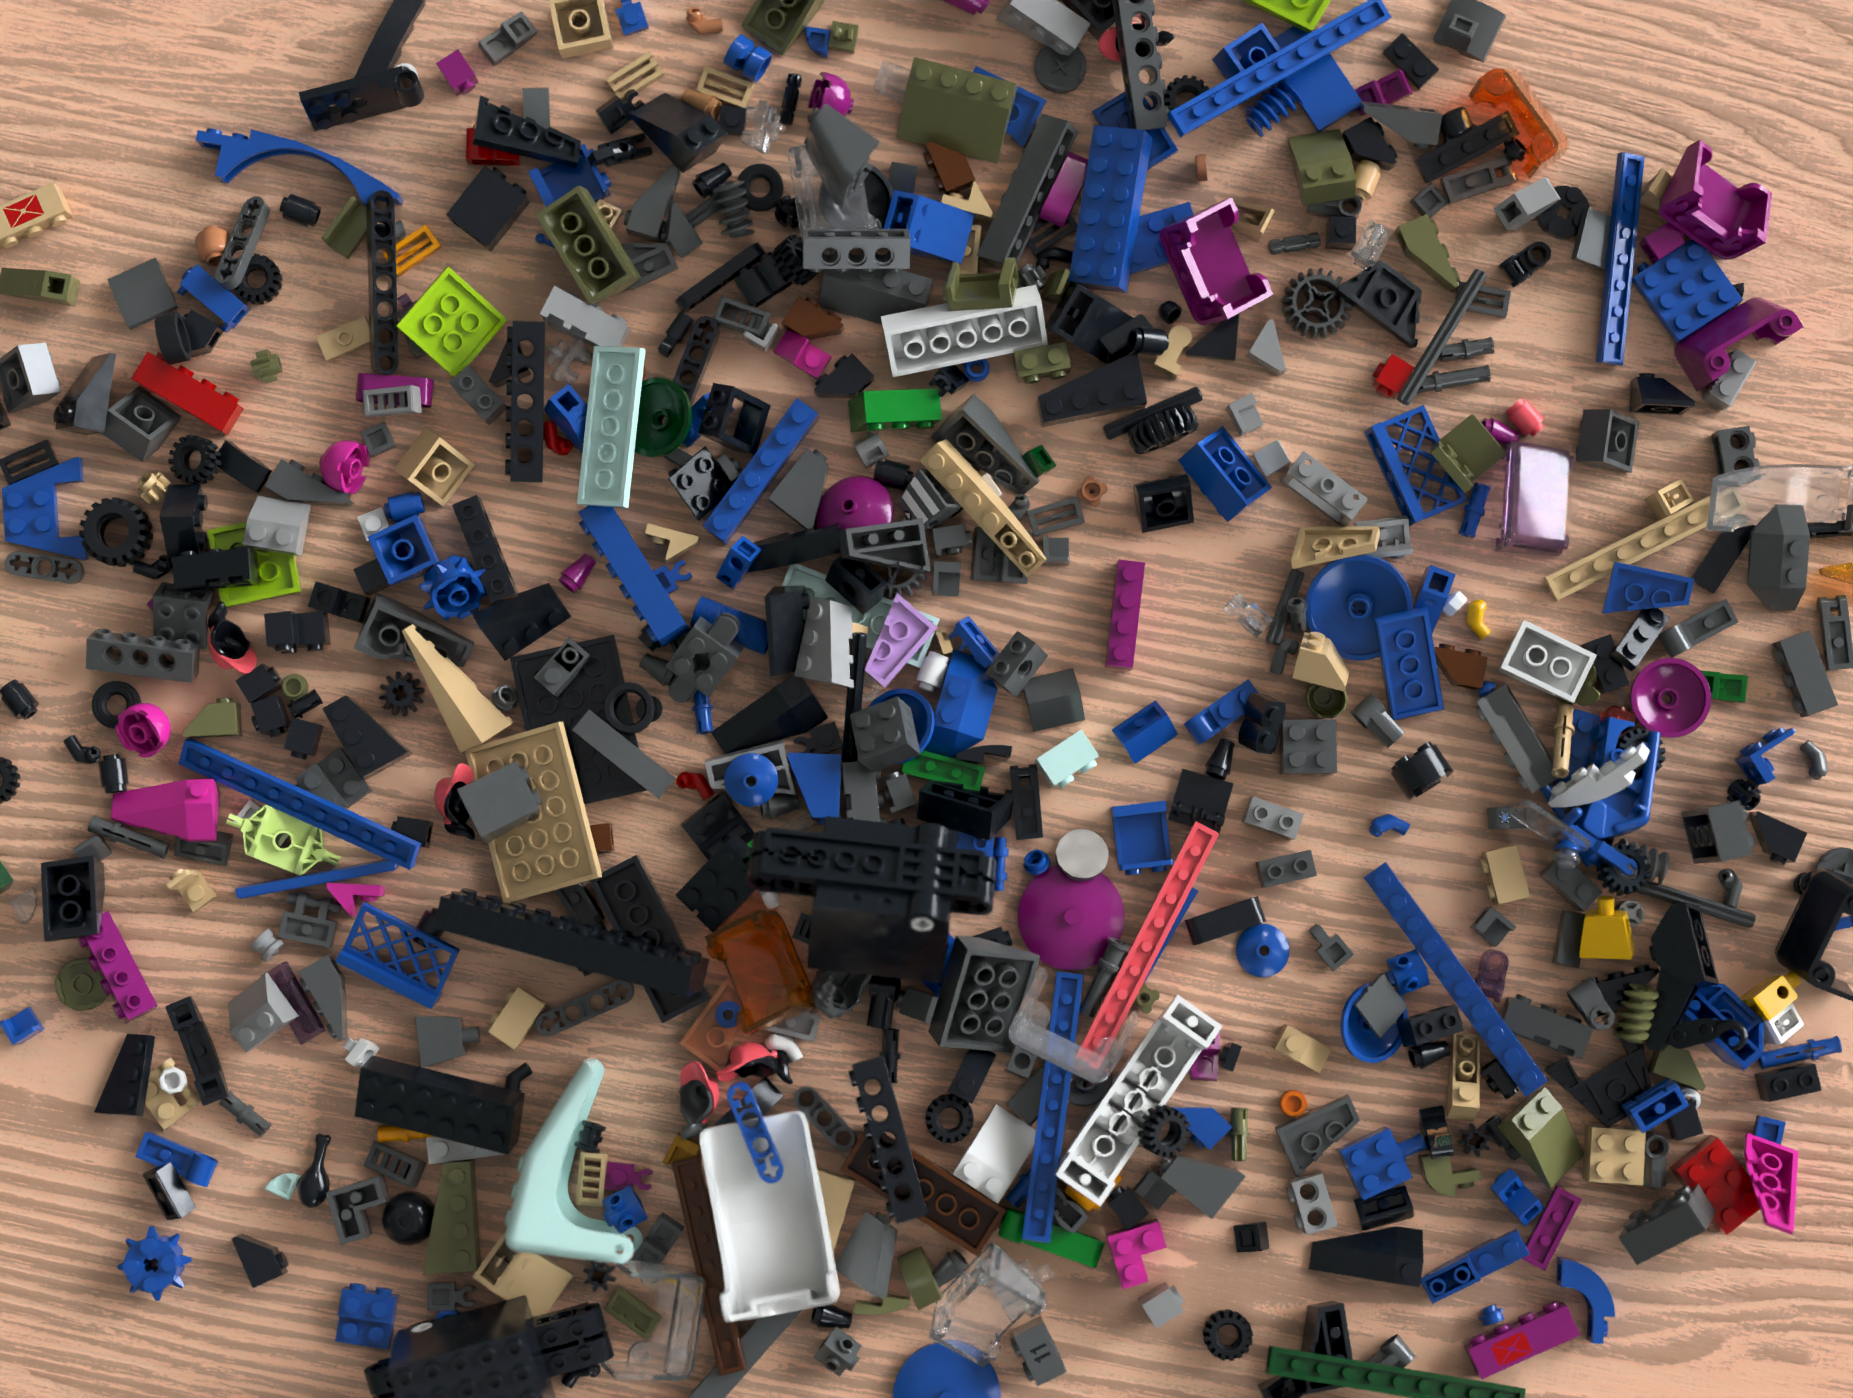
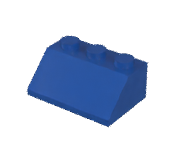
(1224, 473)

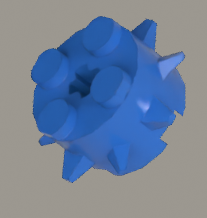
(453, 587)
(170, 1263)

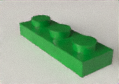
(945, 769)

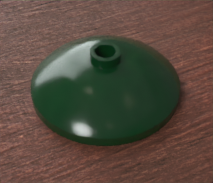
(659, 400)

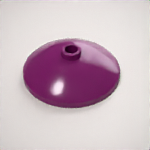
(870, 504)
(1687, 692)

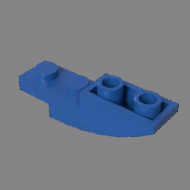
(1474, 1265)

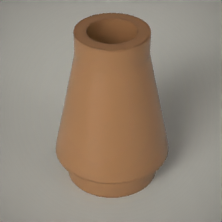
(702, 101)

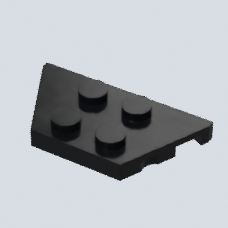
(1386, 300)

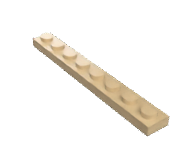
(1629, 549)

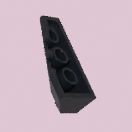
(1377, 1255)

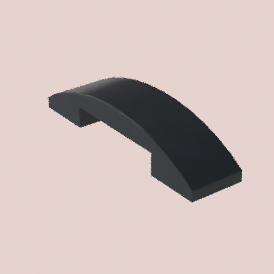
(199, 1050)

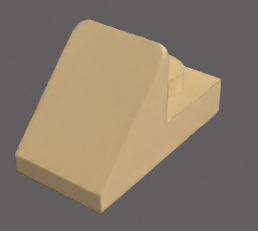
(976, 203)
(678, 541)

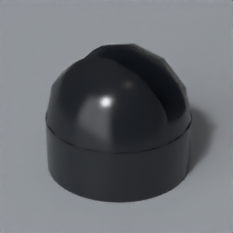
(1169, 311)

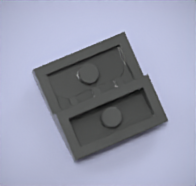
(1489, 24)
(142, 293)
(991, 563)

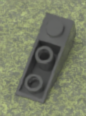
(295, 485)
(329, 991)

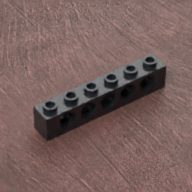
(532, 469)
(914, 1205)

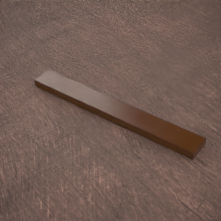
(708, 1263)

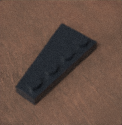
(510, 133)

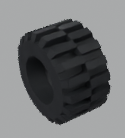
(98, 520)

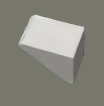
(1782, 1026)

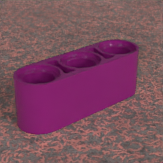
(1065, 190)
(370, 381)

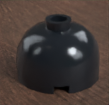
(408, 1218)

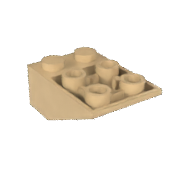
(520, 1274)

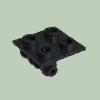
(700, 483)
(1200, 800)

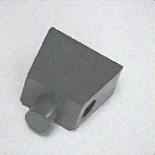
(443, 1038)

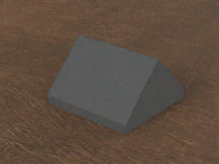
(1054, 700)

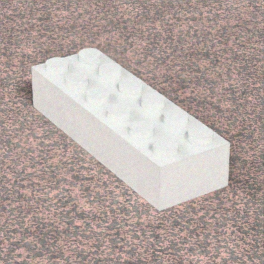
(942, 338)

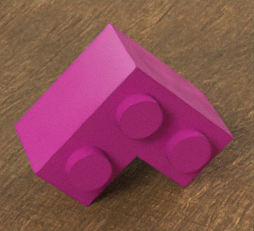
(1128, 1247)

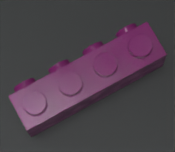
(118, 971)

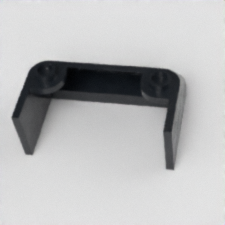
(1811, 928)

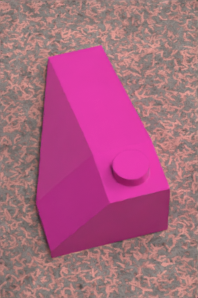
(174, 808)
(1774, 1180)

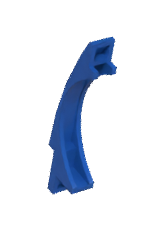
(240, 153)

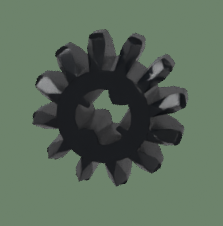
(393, 699)

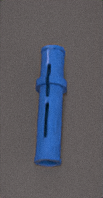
(1829, 1045)

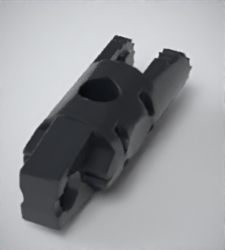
(619, 151)

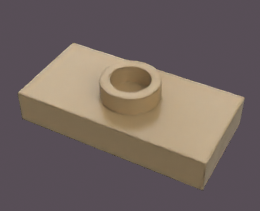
(345, 339)

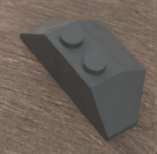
(1779, 557)

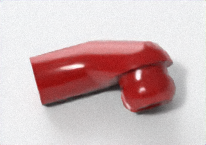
(555, 442)
(696, 781)

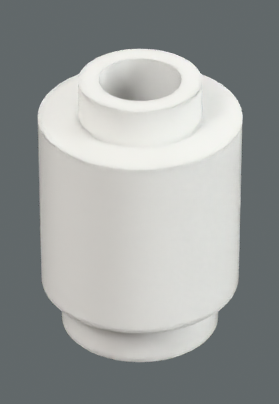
(932, 671)

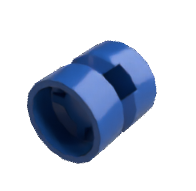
(748, 58)

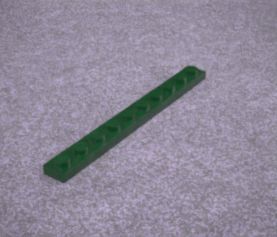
(1380, 1377)

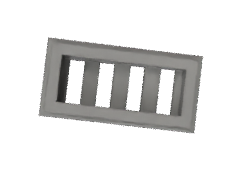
(409, 393)

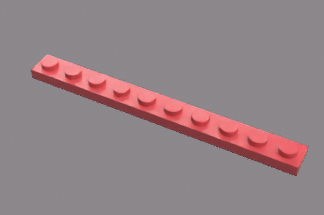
(1151, 935)

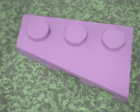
(898, 641)

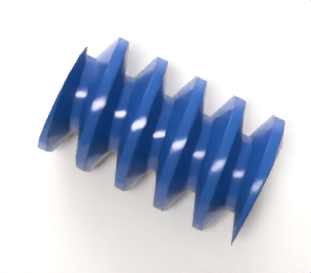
(1271, 106)

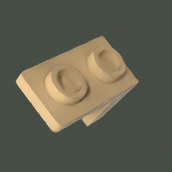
(192, 888)

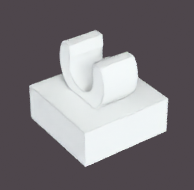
(360, 1051)

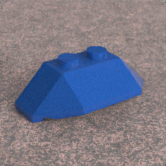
(962, 707)
(1722, 1004)

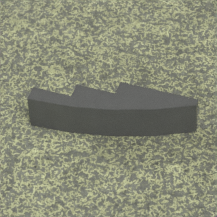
(623, 753)

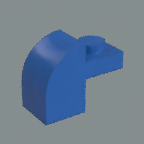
(1516, 1197)

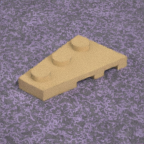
(1333, 543)

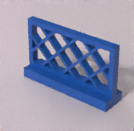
(1394, 469)
(384, 972)

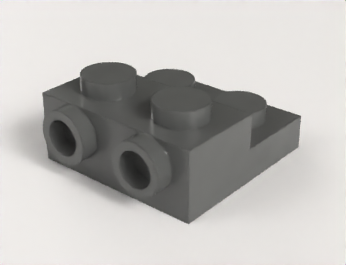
(334, 780)

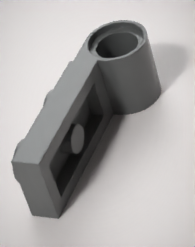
(1698, 628)

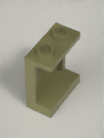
(981, 290)

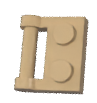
(166, 1106)

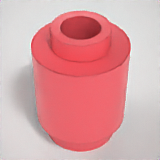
(1525, 417)

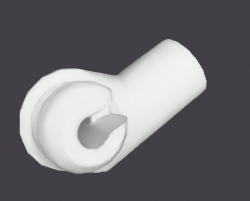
(784, 1043)

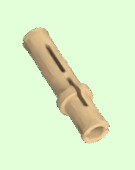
(1564, 717)

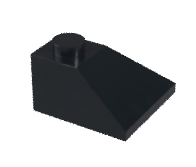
(1657, 396)

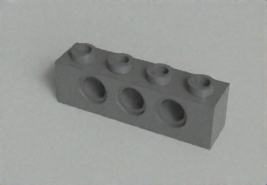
(843, 240)
(103, 658)

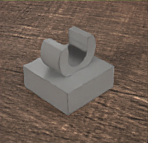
(871, 450)

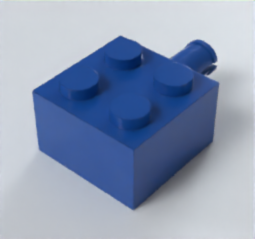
(1378, 1161)

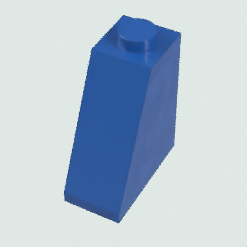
(819, 782)

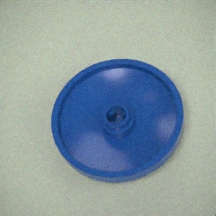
(1349, 597)
(942, 1373)

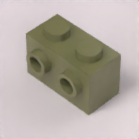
(1041, 363)

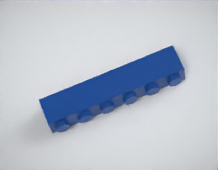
(761, 471)
(634, 572)

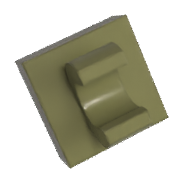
(843, 37)

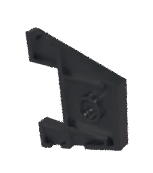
(1608, 1087)

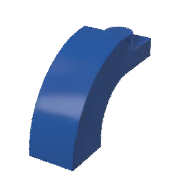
(1595, 1292)

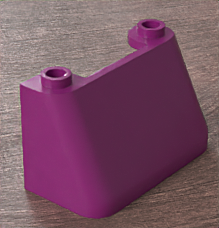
(1712, 209)
(1211, 264)
(1704, 353)

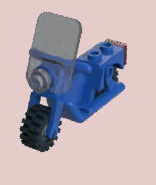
(1607, 818)

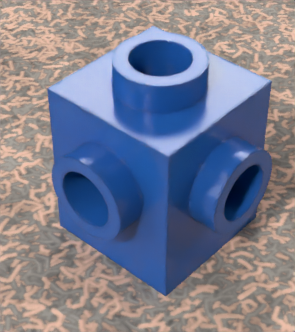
(1407, 972)
(624, 1209)

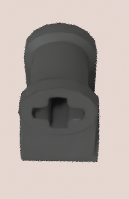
(1588, 1000)

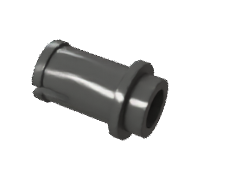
(1296, 608)

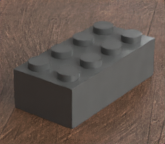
(1718, 832)

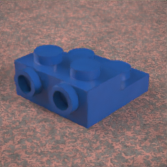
(366, 1316)

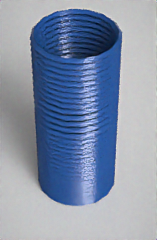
(752, 629)

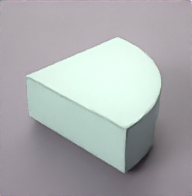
(284, 1185)

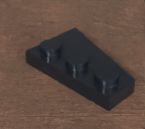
(129, 1078)

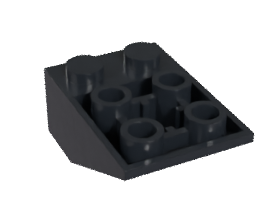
(1085, 318)

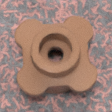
(1099, 488)

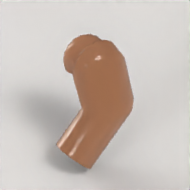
(701, 24)

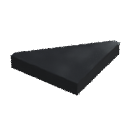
(1219, 342)

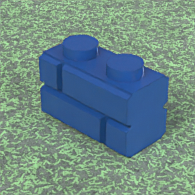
(1655, 1105)

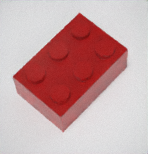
(1721, 1180)

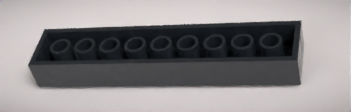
(572, 943)

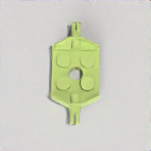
(260, 835)

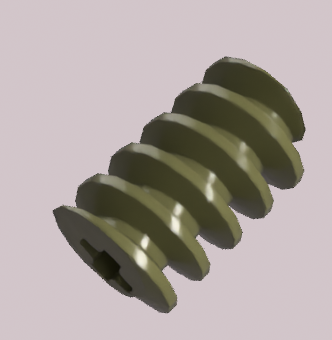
(1637, 1014)

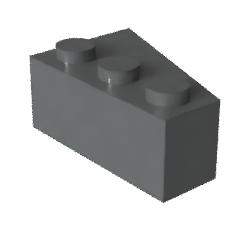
(861, 792)
(1545, 1026)

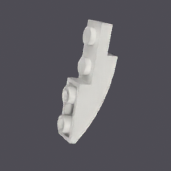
(1596, 784)

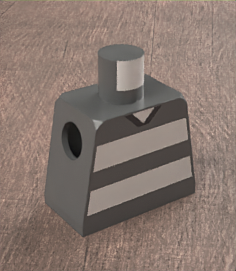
(927, 500)

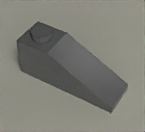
(1413, 123)
(652, 207)

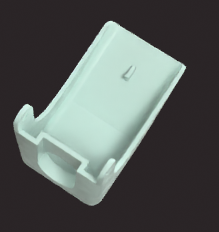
(542, 1210)

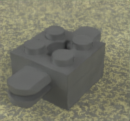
(704, 657)

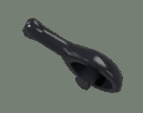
(315, 1181)

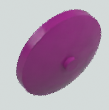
(1069, 918)

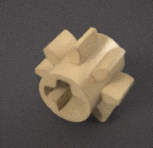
(153, 487)

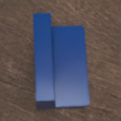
(1145, 731)

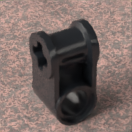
(1522, 265)

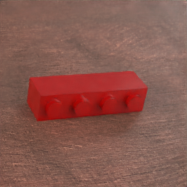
(188, 393)

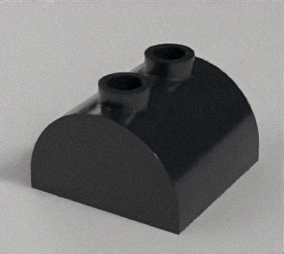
(1164, 503)

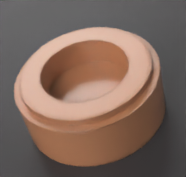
(1201, 167)

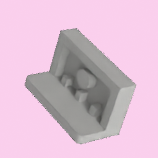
(1394, 536)

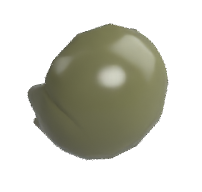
(1325, 701)

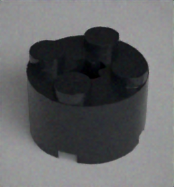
(1421, 771)

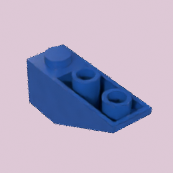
(569, 414)
(1433, 592)

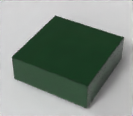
(1039, 460)

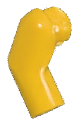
(1475, 618)

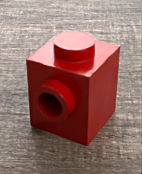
(1391, 376)

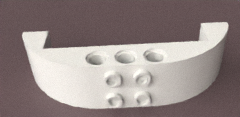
(1141, 1084)

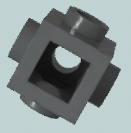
(838, 1352)

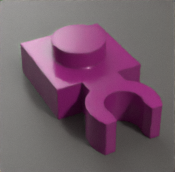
(622, 1174)

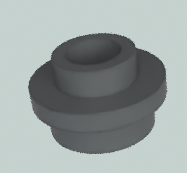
(510, 696)

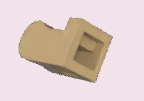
(1179, 341)

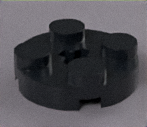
(1555, 224)

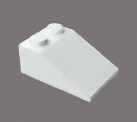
(1546, 662)
(996, 1154)

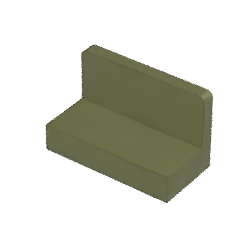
(347, 229)

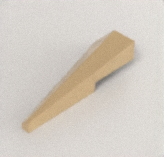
(465, 710)

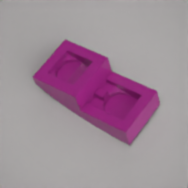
(1385, 90)
(1206, 1064)

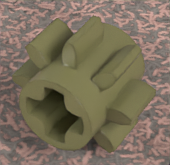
(266, 366)

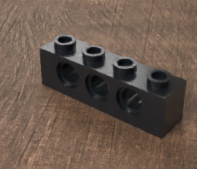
(485, 549)

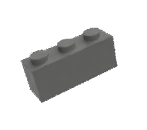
(1804, 674)

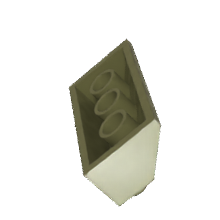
(588, 245)

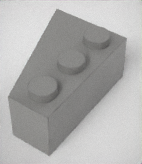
(1045, 22)
(581, 320)
(825, 644)
(774, 751)

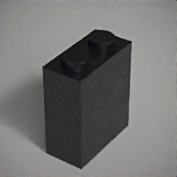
(488, 207)

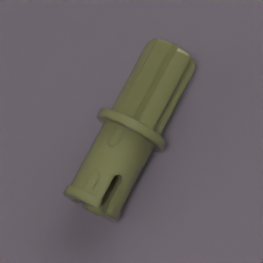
(1239, 1133)

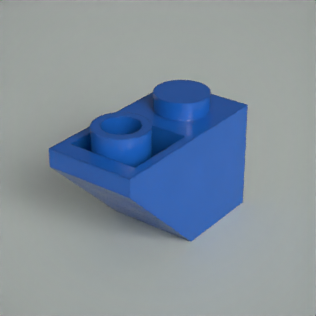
(1205, 1125)

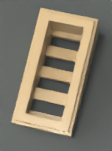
(591, 1156)

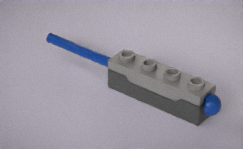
(1520, 741)

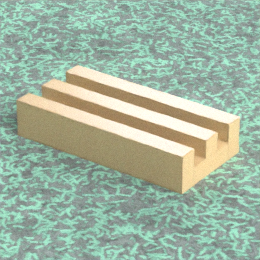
(631, 67)
(726, 77)

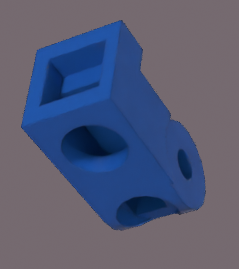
(738, 562)

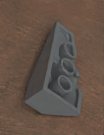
(986, 445)
(383, 636)

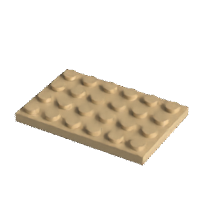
(555, 845)

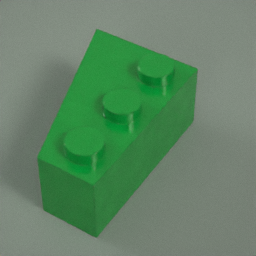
(894, 409)

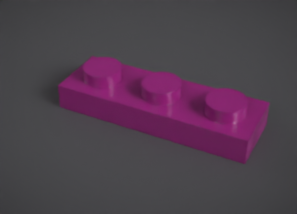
(1551, 1227)

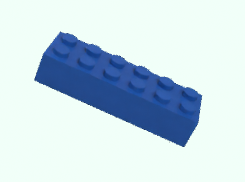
(1110, 208)

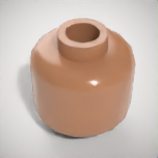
(211, 244)

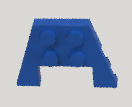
(32, 510)

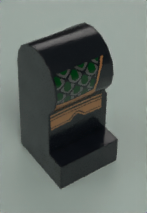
(1435, 1132)

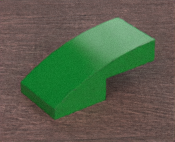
(1727, 686)

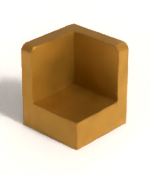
(681, 1149)

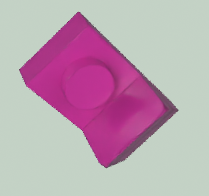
(802, 354)
(348, 894)

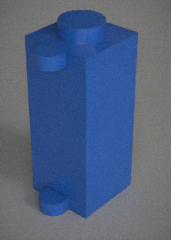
(213, 296)

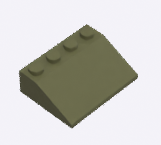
(956, 109)

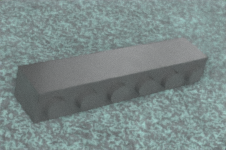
(1027, 191)

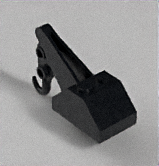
(1686, 965)

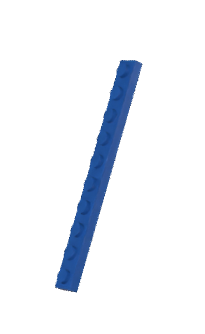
(1278, 66)
(299, 803)
(1456, 979)
(1052, 1114)

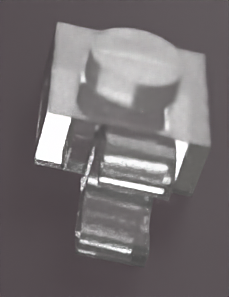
(1251, 616)

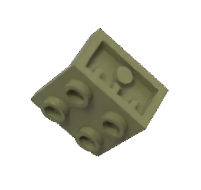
(1467, 452)

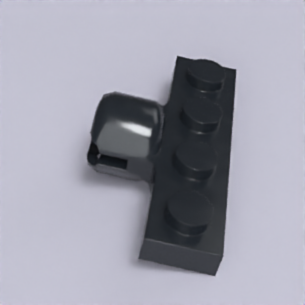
(1464, 142)

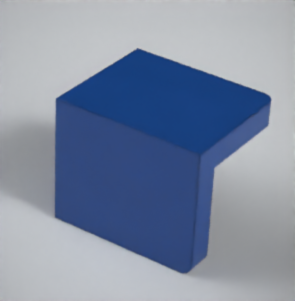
(22, 1026)

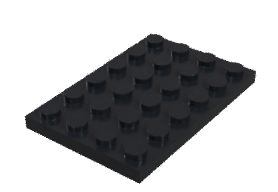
(602, 671)

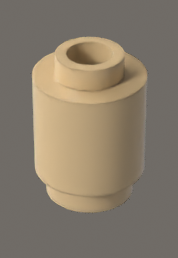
(1367, 177)

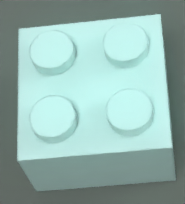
(1066, 759)

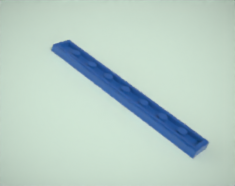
(1620, 259)

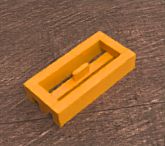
(421, 256)

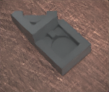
(680, 231)

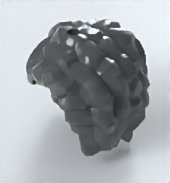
(837, 991)

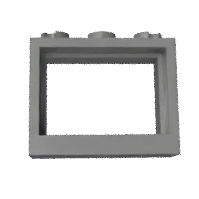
(1324, 490)

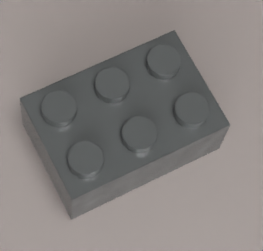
(1667, 1223)

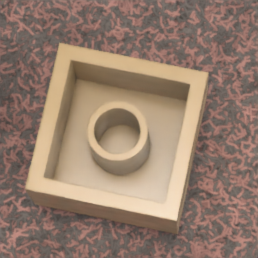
(580, 26)
(1613, 1155)

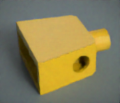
(1607, 932)
(1772, 995)

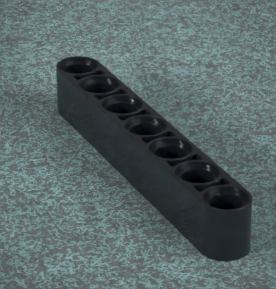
(387, 270)

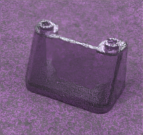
(1534, 499)

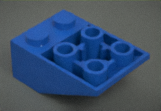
(934, 227)

